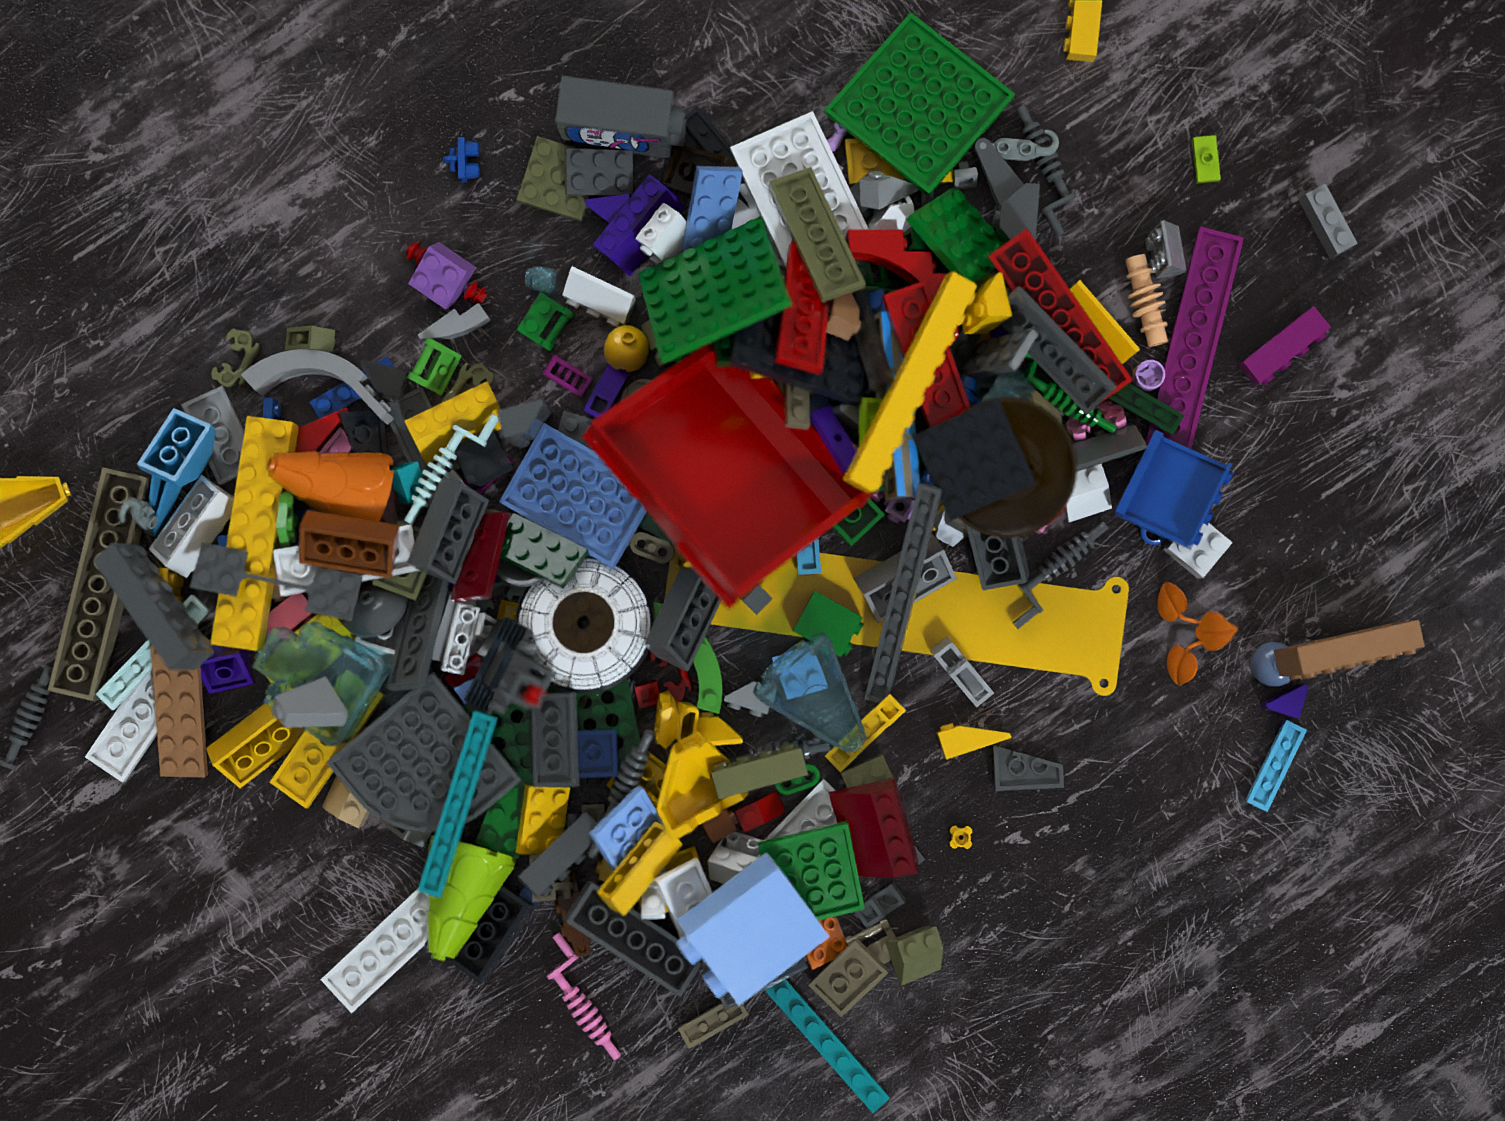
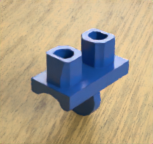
(465, 169)

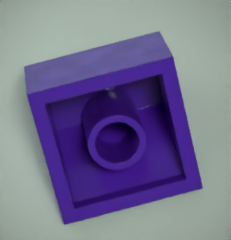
(226, 669)

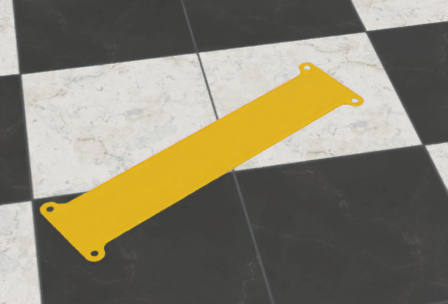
(1073, 635)

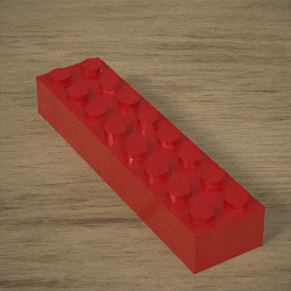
(1027, 266)

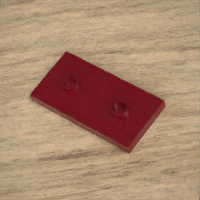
(482, 560)

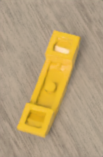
(874, 724)

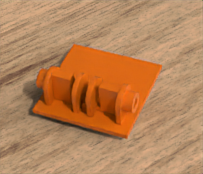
(830, 947)

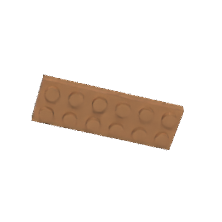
(179, 720)

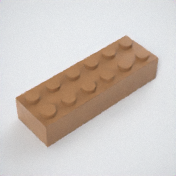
(1349, 650)

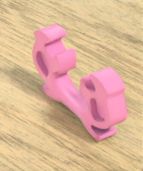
(1111, 412)

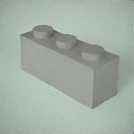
(1327, 221)

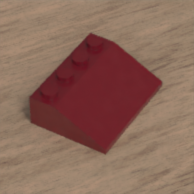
(877, 829)

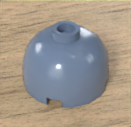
(1264, 665)

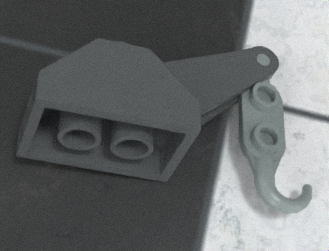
(1015, 201)

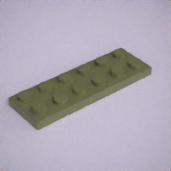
(816, 234)

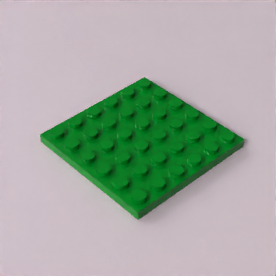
(919, 104)
(713, 289)

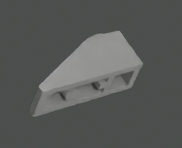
(882, 190)

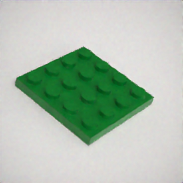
(957, 234)
(819, 868)

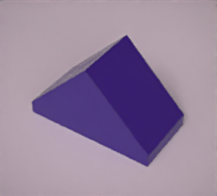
(608, 206)
(1288, 702)

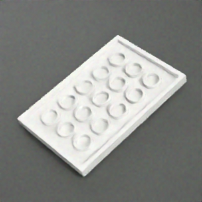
(786, 151)

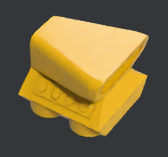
(674, 719)

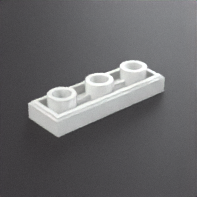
(464, 624)

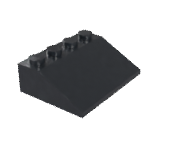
(493, 934)

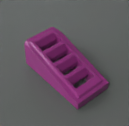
(555, 378)

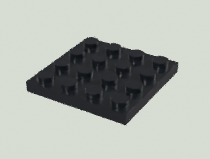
(974, 459)

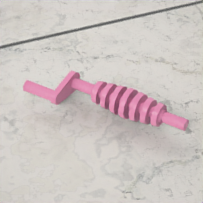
(576, 1001)

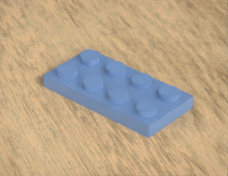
(711, 204)

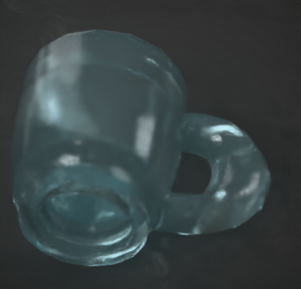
(541, 279)

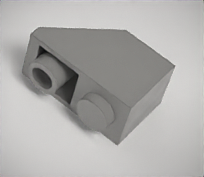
(745, 697)

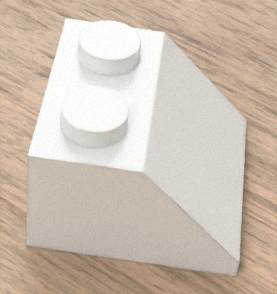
(1089, 495)

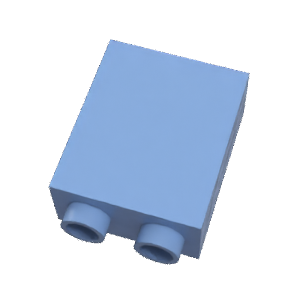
(749, 930)

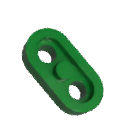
(800, 783)

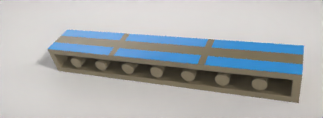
(903, 475)

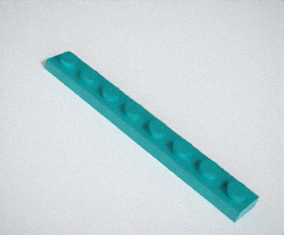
(457, 804)
(828, 1045)

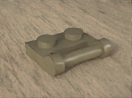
(879, 946)

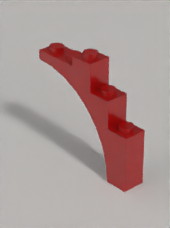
(888, 250)

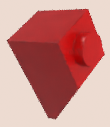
(759, 811)

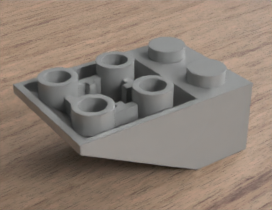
(1166, 250)

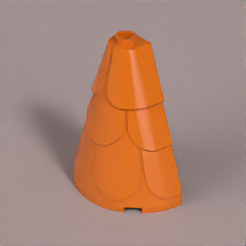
(336, 481)

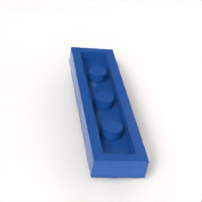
(340, 396)

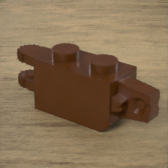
(579, 941)

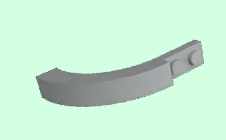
(294, 363)

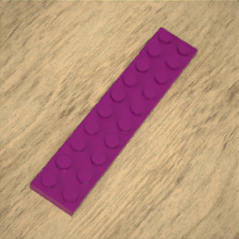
(1197, 329)

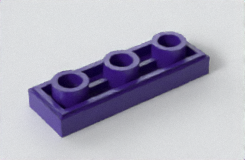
(834, 437)

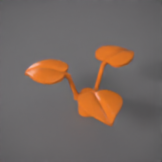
(1212, 633)

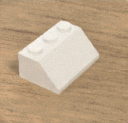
(598, 297)

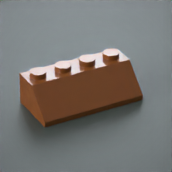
(348, 544)

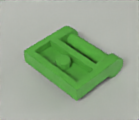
(439, 369)
(286, 520)

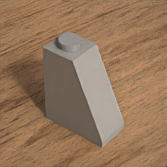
(310, 706)

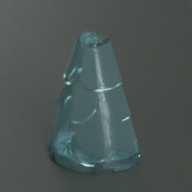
(813, 693)

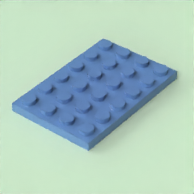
(574, 496)

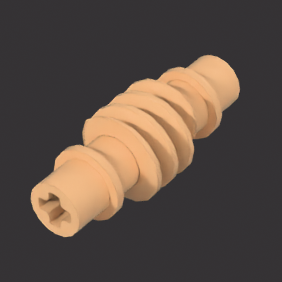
(1146, 300)

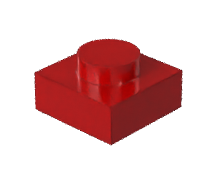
(646, 693)

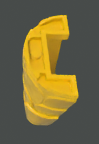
(27, 503)

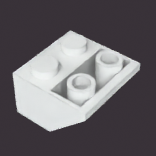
(892, 216)
(732, 856)

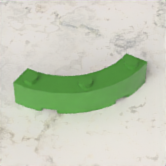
(708, 673)

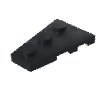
(364, 431)

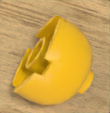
(626, 348)

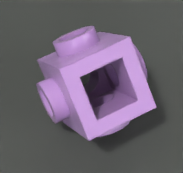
(896, 515)

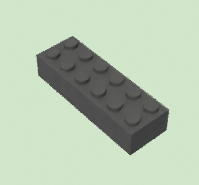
(154, 606)
(632, 940)

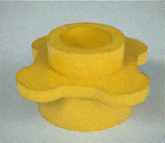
(965, 832)

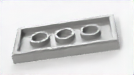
(219, 411)

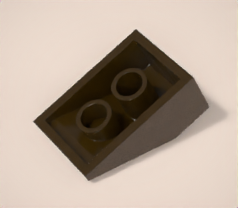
(682, 167)

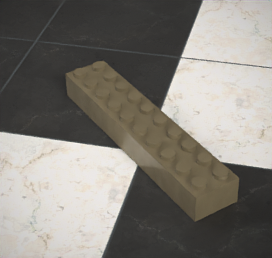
(93, 605)

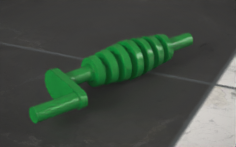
(1063, 402)

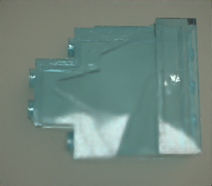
(320, 652)

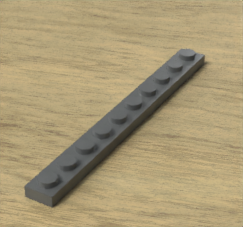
(903, 592)

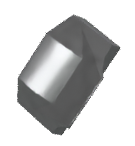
(949, 531)

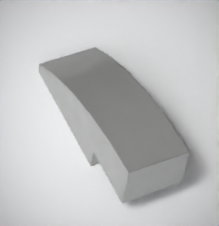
(456, 325)
(961, 671)

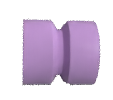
(1148, 375)

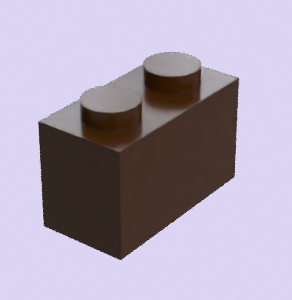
(721, 825)

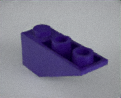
(606, 391)

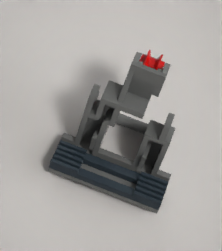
(507, 669)

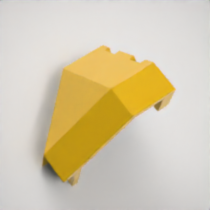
(688, 787)

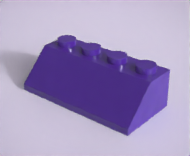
(618, 239)

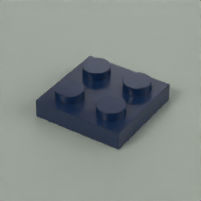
(597, 753)

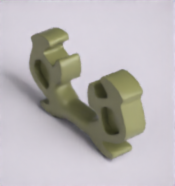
(243, 340)
(477, 372)

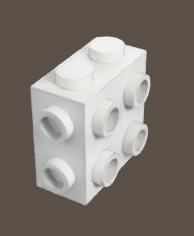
(662, 234)

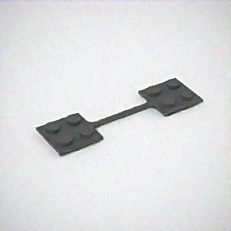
(223, 569)

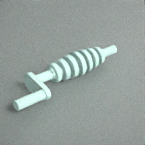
(443, 461)

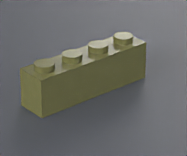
(758, 771)

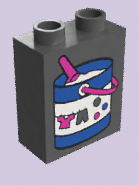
(619, 117)

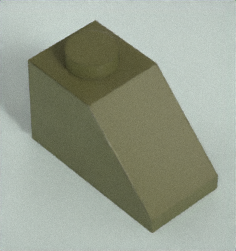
(310, 338)

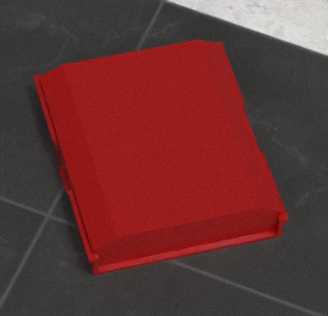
(723, 471)

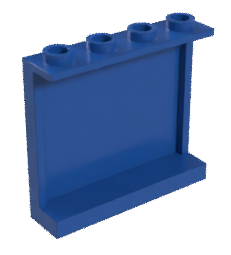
(1173, 491)

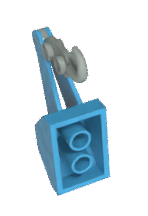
(173, 459)

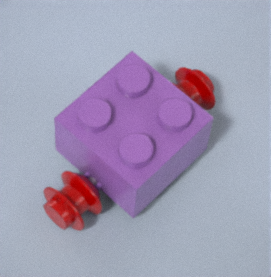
(443, 275)

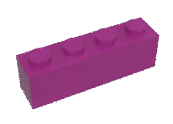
(1284, 346)

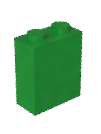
(830, 618)

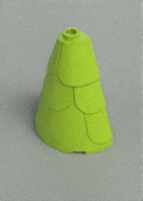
(466, 896)

